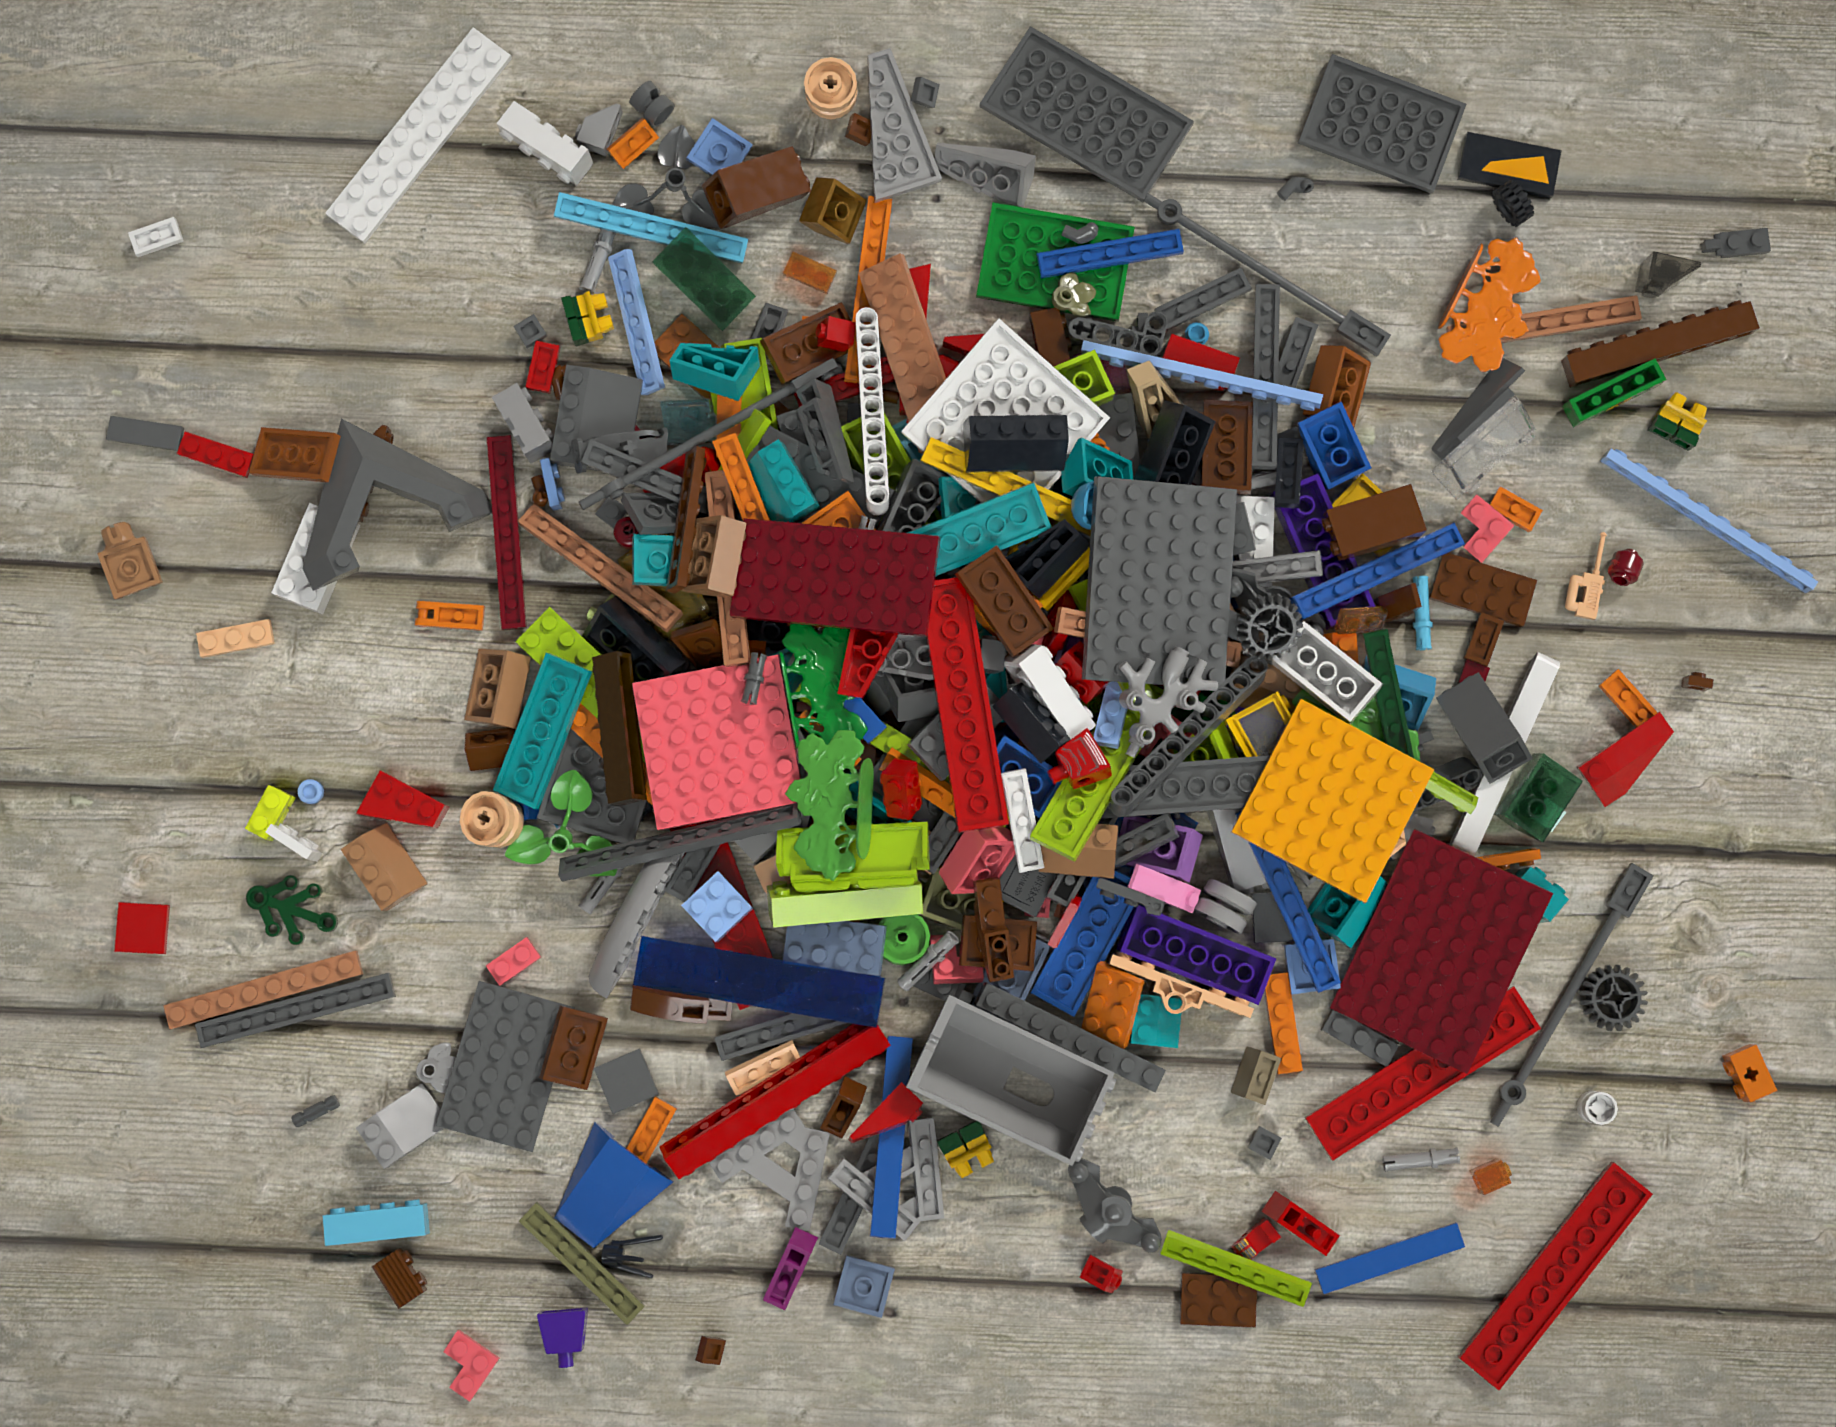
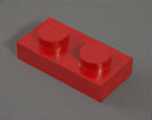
(542, 367)

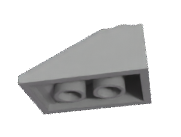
(401, 1126)

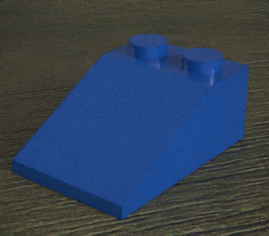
(1333, 446)

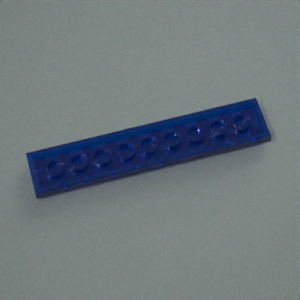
(759, 981)

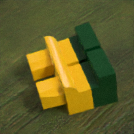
(583, 318)
(1678, 423)
(957, 1154)

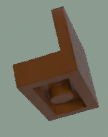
(487, 748)

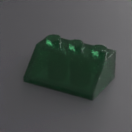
(1538, 797)

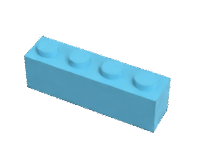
(376, 1224)

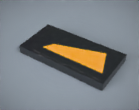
(1496, 160)

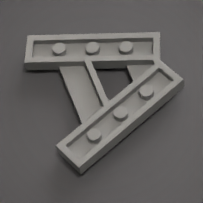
(918, 1158)
(798, 1189)

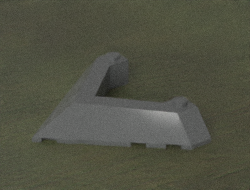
(368, 462)

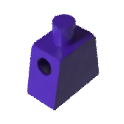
(563, 1333)

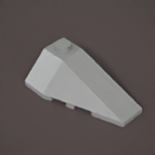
(994, 171)
(909, 658)

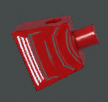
(1080, 762)

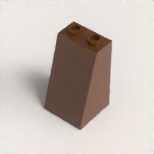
(756, 187)
(1374, 523)

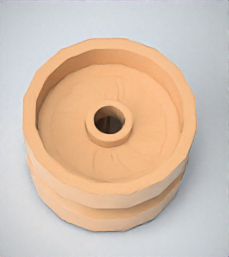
(830, 74)
(491, 819)

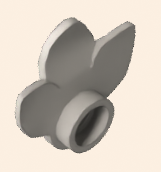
(442, 1064)

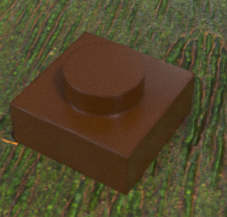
(859, 129)
(1697, 682)
(710, 1350)

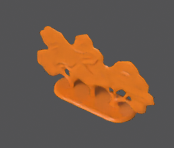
(1491, 310)

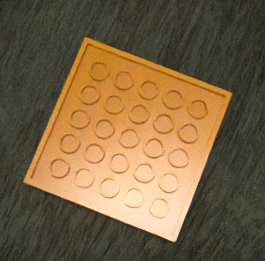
(1332, 801)

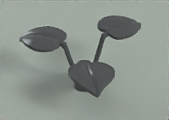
(671, 152)

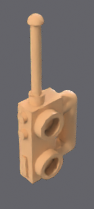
(1592, 588)

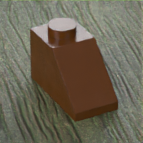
(843, 1107)

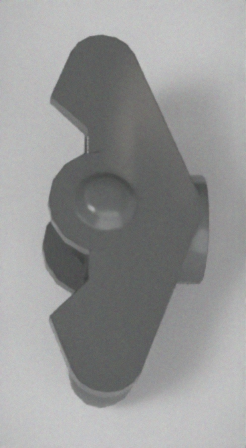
(1245, 587)
(1110, 1210)

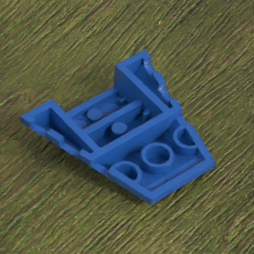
(607, 1188)

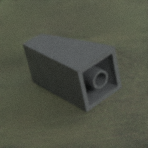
(1484, 727)

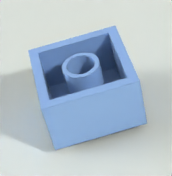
(717, 906)

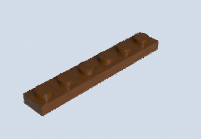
(685, 523)

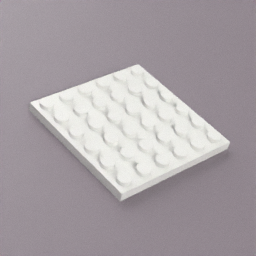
(1003, 379)

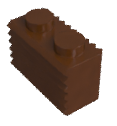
(400, 1277)

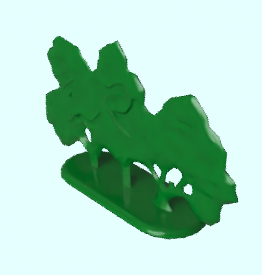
(820, 680)

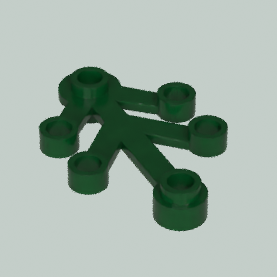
(287, 908)

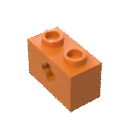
(1759, 1080)

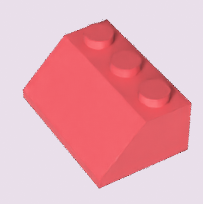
(977, 857)

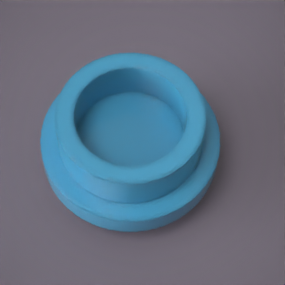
(1197, 332)

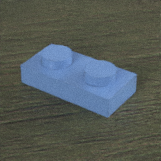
(550, 473)

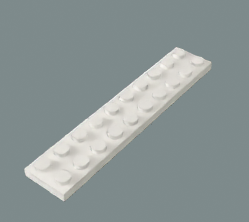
(418, 135)

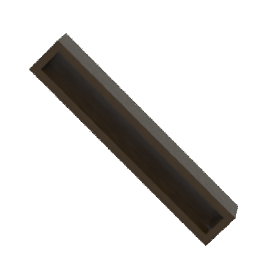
(619, 728)

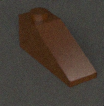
(1400, 602)

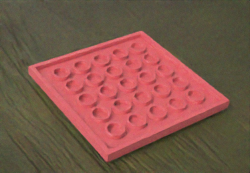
(710, 750)

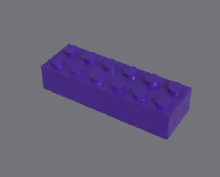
(1306, 534)
(1196, 954)

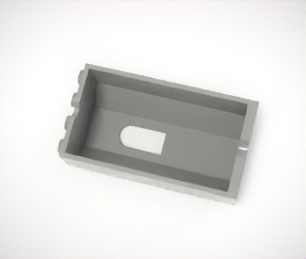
(971, 1061)

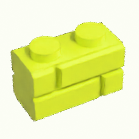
(270, 810)

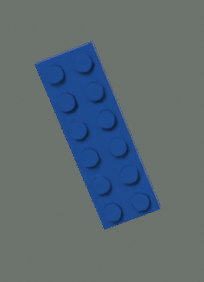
(1084, 944)

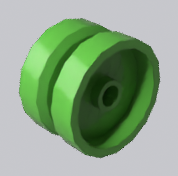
(917, 939)

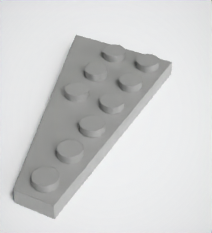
(898, 143)

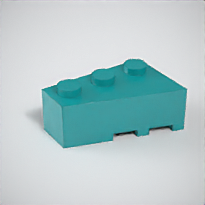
(715, 369)

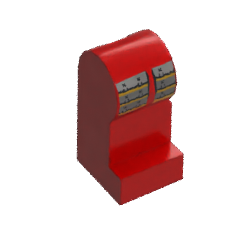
(1255, 1239)

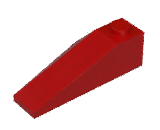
(863, 660)
(1623, 761)

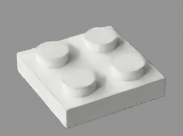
(289, 838)

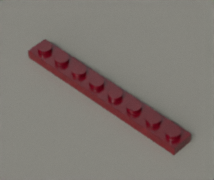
(506, 532)

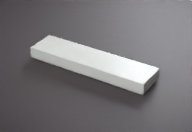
(1021, 820)

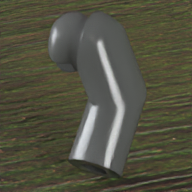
(1295, 185)
(1081, 235)

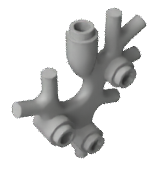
(1175, 694)

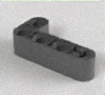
(1116, 333)

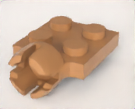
(127, 561)

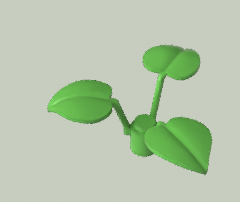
(568, 793)

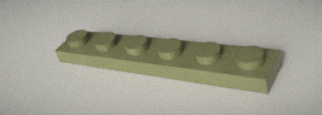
(582, 1263)

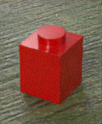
(835, 333)

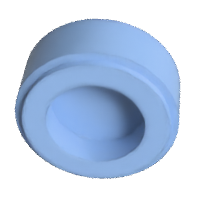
(310, 791)

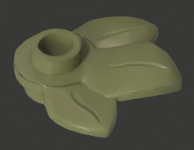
(1076, 295)

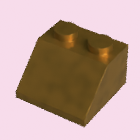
(832, 209)

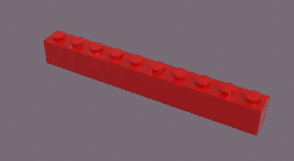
(772, 1098)

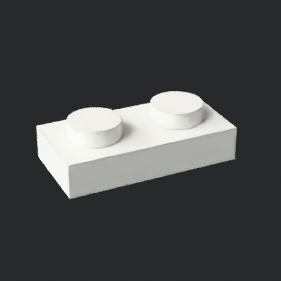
(155, 237)

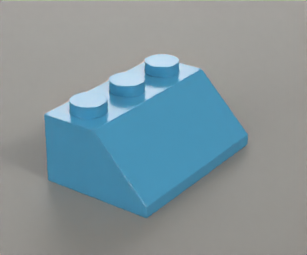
(1416, 693)

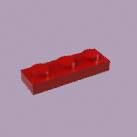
(215, 454)

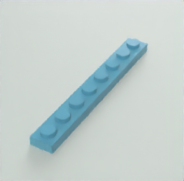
(645, 226)

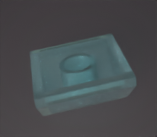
(687, 419)

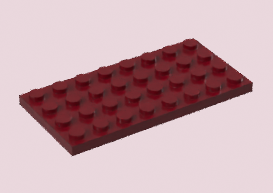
(836, 577)

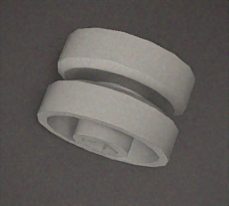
(1222, 910)

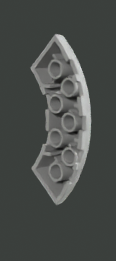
(631, 922)

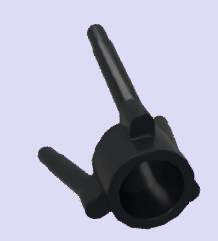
(614, 1255)

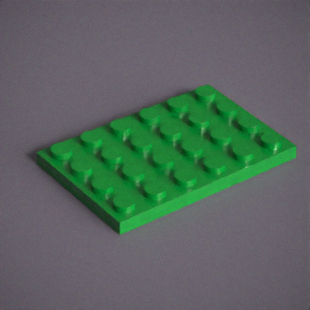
(1011, 264)

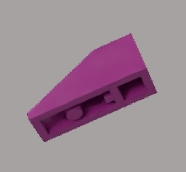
(790, 1268)

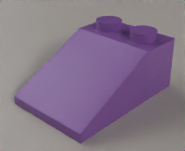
(1171, 859)

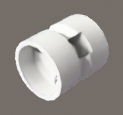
(1597, 1107)

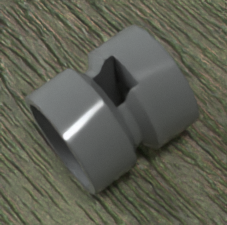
(655, 106)

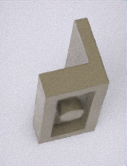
(1256, 1075)

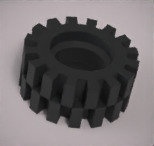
(1513, 203)

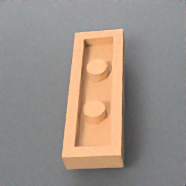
(235, 638)
(761, 1067)

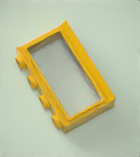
(1260, 725)

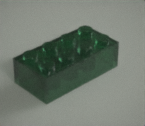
(704, 279)

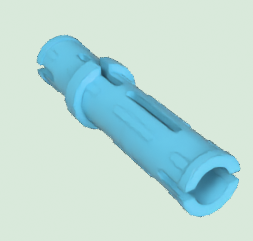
(1422, 616)

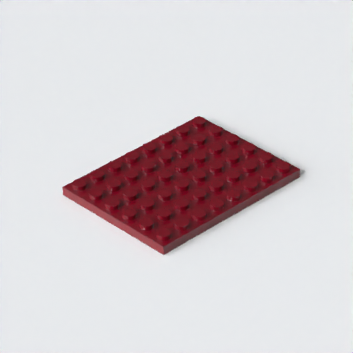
(1441, 950)

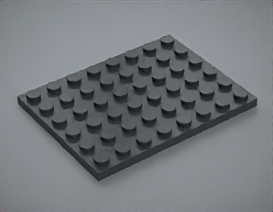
(1158, 577)

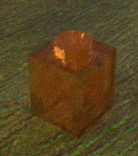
(1491, 1176)

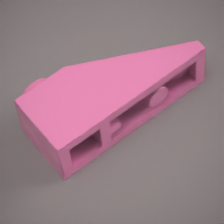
(1162, 887)

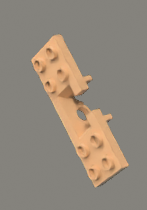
(1168, 986)

